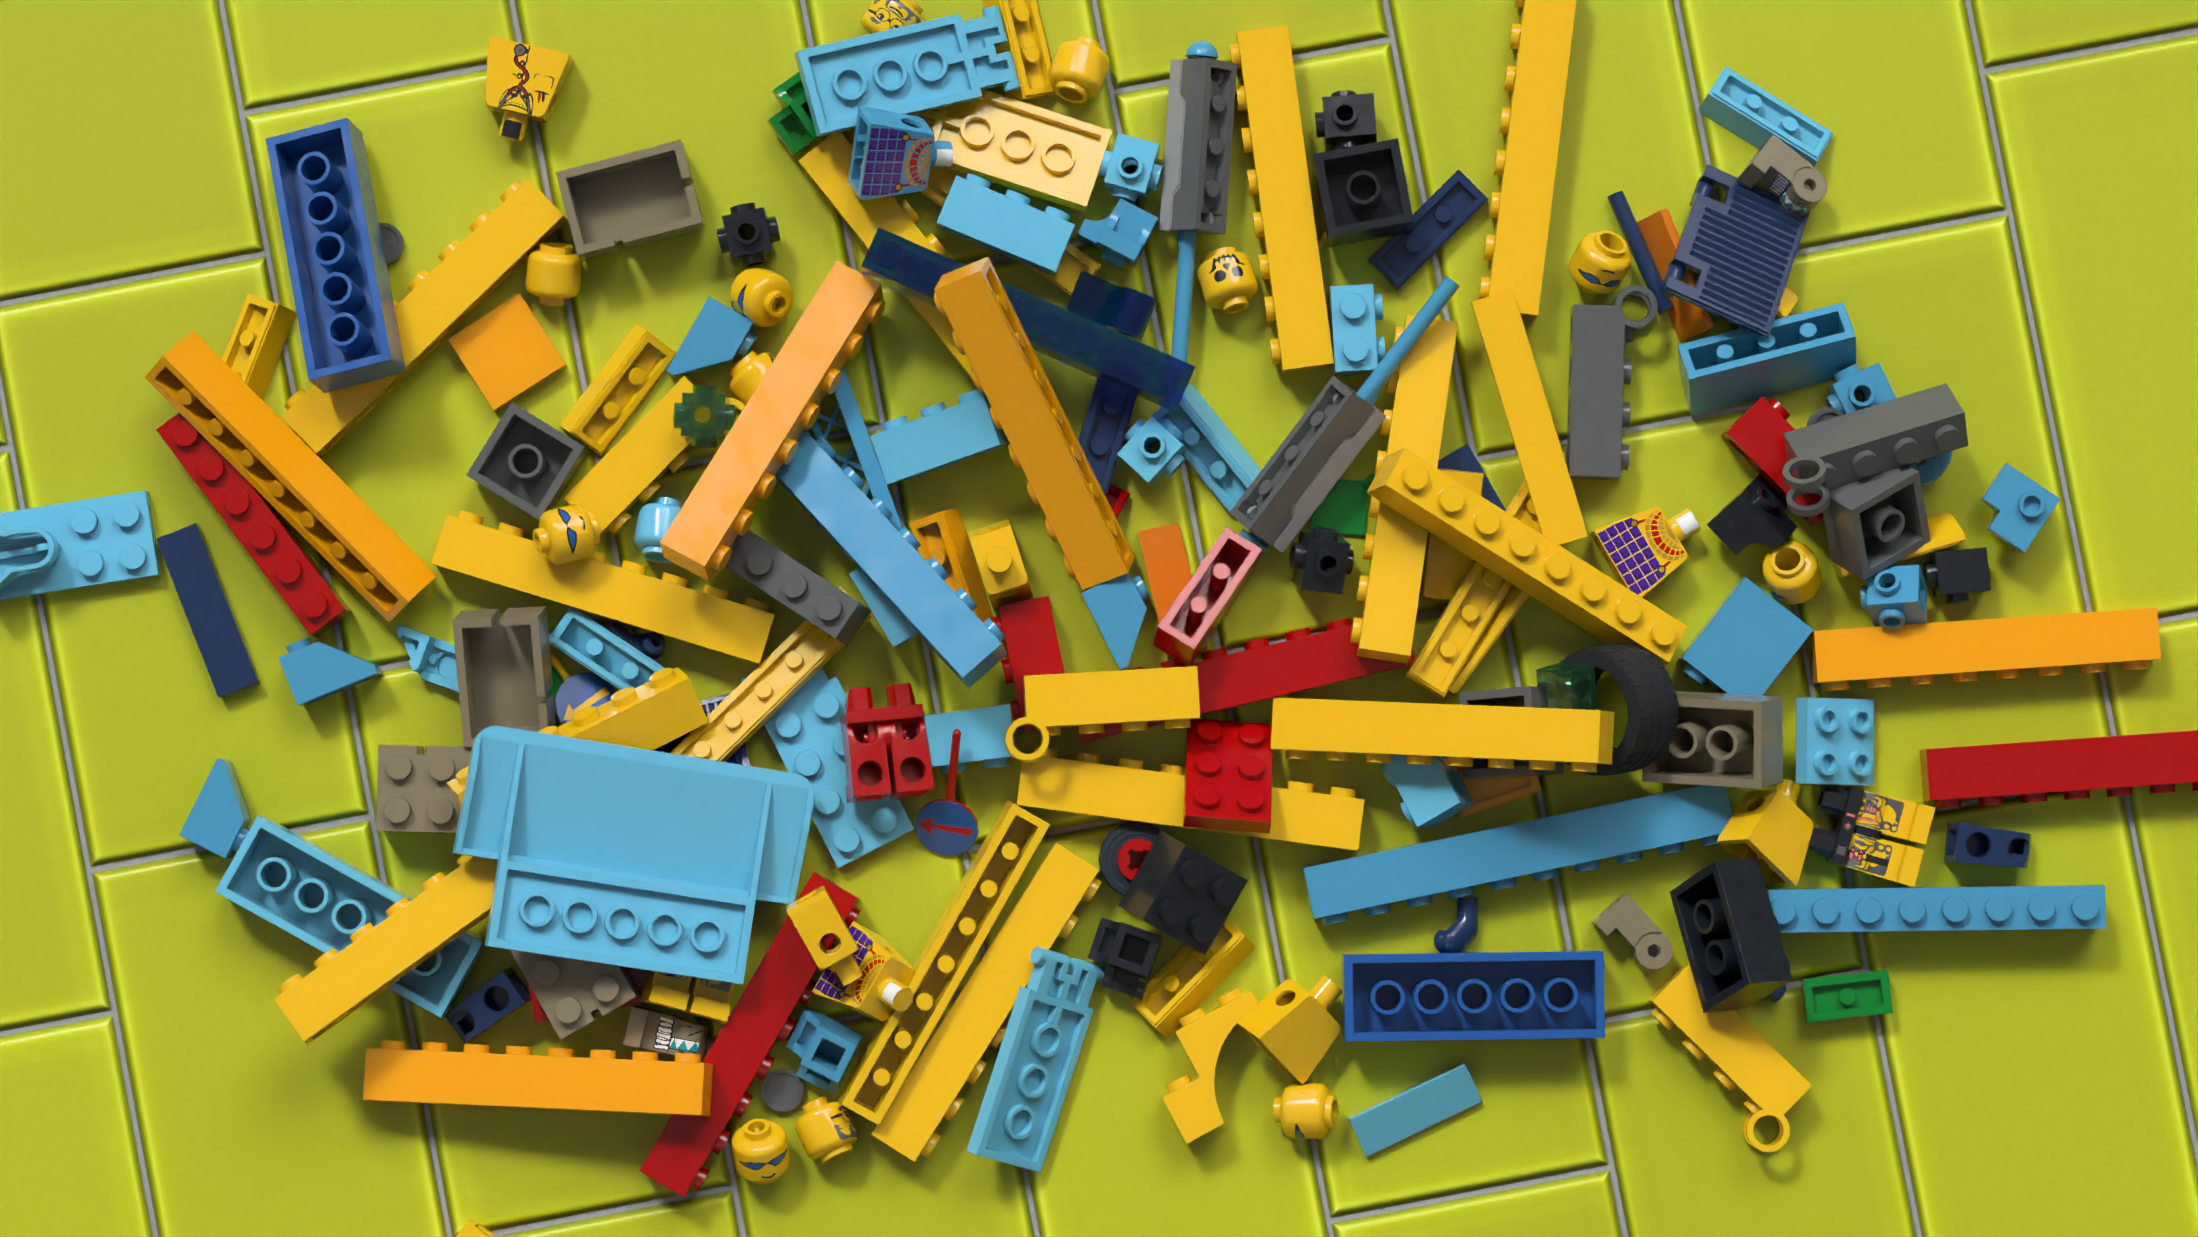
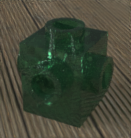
(716, 428)

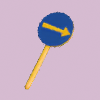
(578, 691)

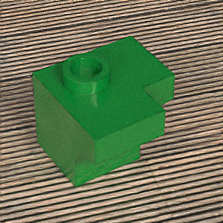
(794, 121)

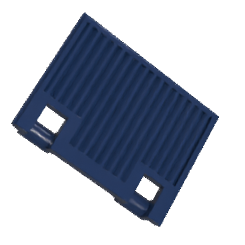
(1737, 250)

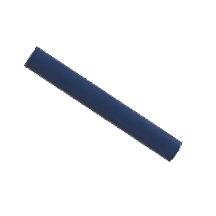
(1639, 249)

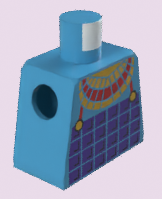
(893, 154)

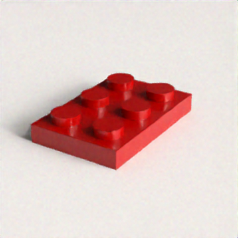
(1228, 776)

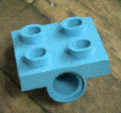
(1834, 741)

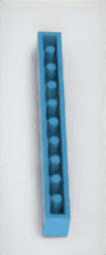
(1515, 851)

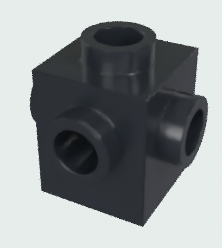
(1347, 120)
(751, 251)
(1321, 560)

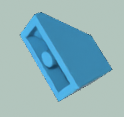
(713, 341)
(1119, 614)
(323, 670)
(219, 814)

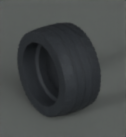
(1649, 703)

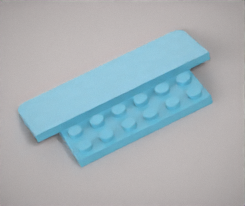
(629, 850)

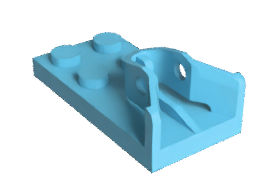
(77, 545)

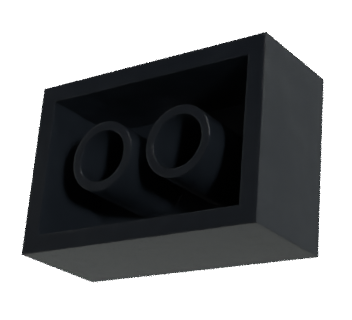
(1730, 935)

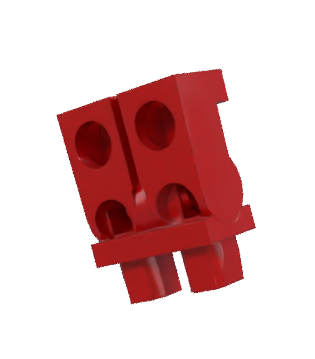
(885, 746)

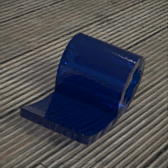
(1112, 306)

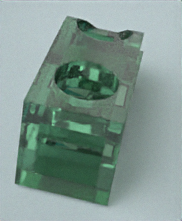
(1569, 685)

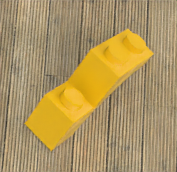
(1202, 1036)

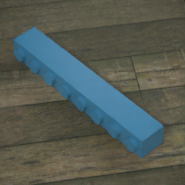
(891, 560)
(1939, 908)

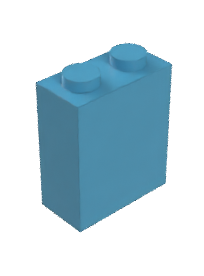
(1744, 642)

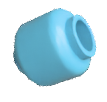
(652, 525)

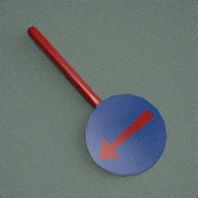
(944, 823)

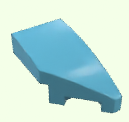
(430, 657)

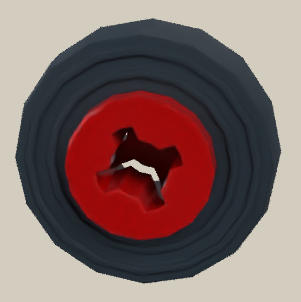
(1125, 850)

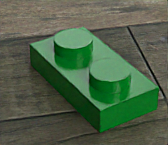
(1846, 996)

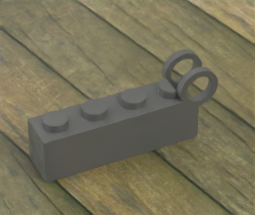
(1597, 384)
(1870, 443)
(797, 587)

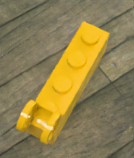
(637, 463)
(1106, 698)
(1738, 1053)

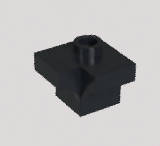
(1753, 518)
(1128, 956)

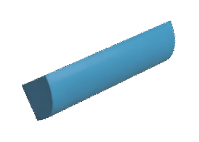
(1746, 366)

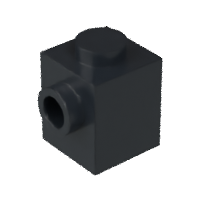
(1957, 574)

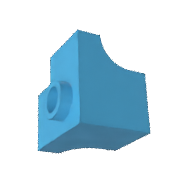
(1121, 234)
(2018, 507)
(824, 1049)

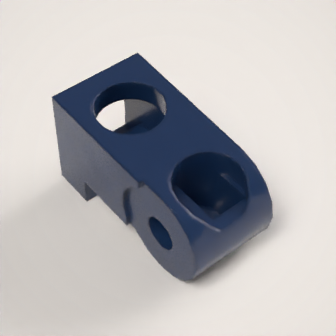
(1986, 846)
(488, 1005)

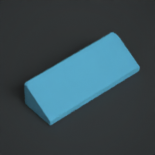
(1758, 115)
(1211, 448)
(602, 651)
(1415, 1109)

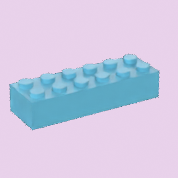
(329, 900)

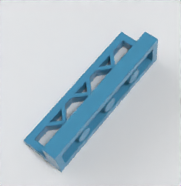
(861, 443)

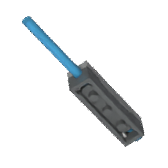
(1196, 165)
(1324, 444)

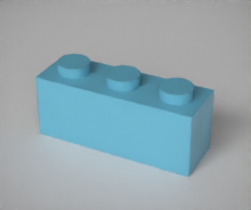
(1006, 224)
(937, 438)

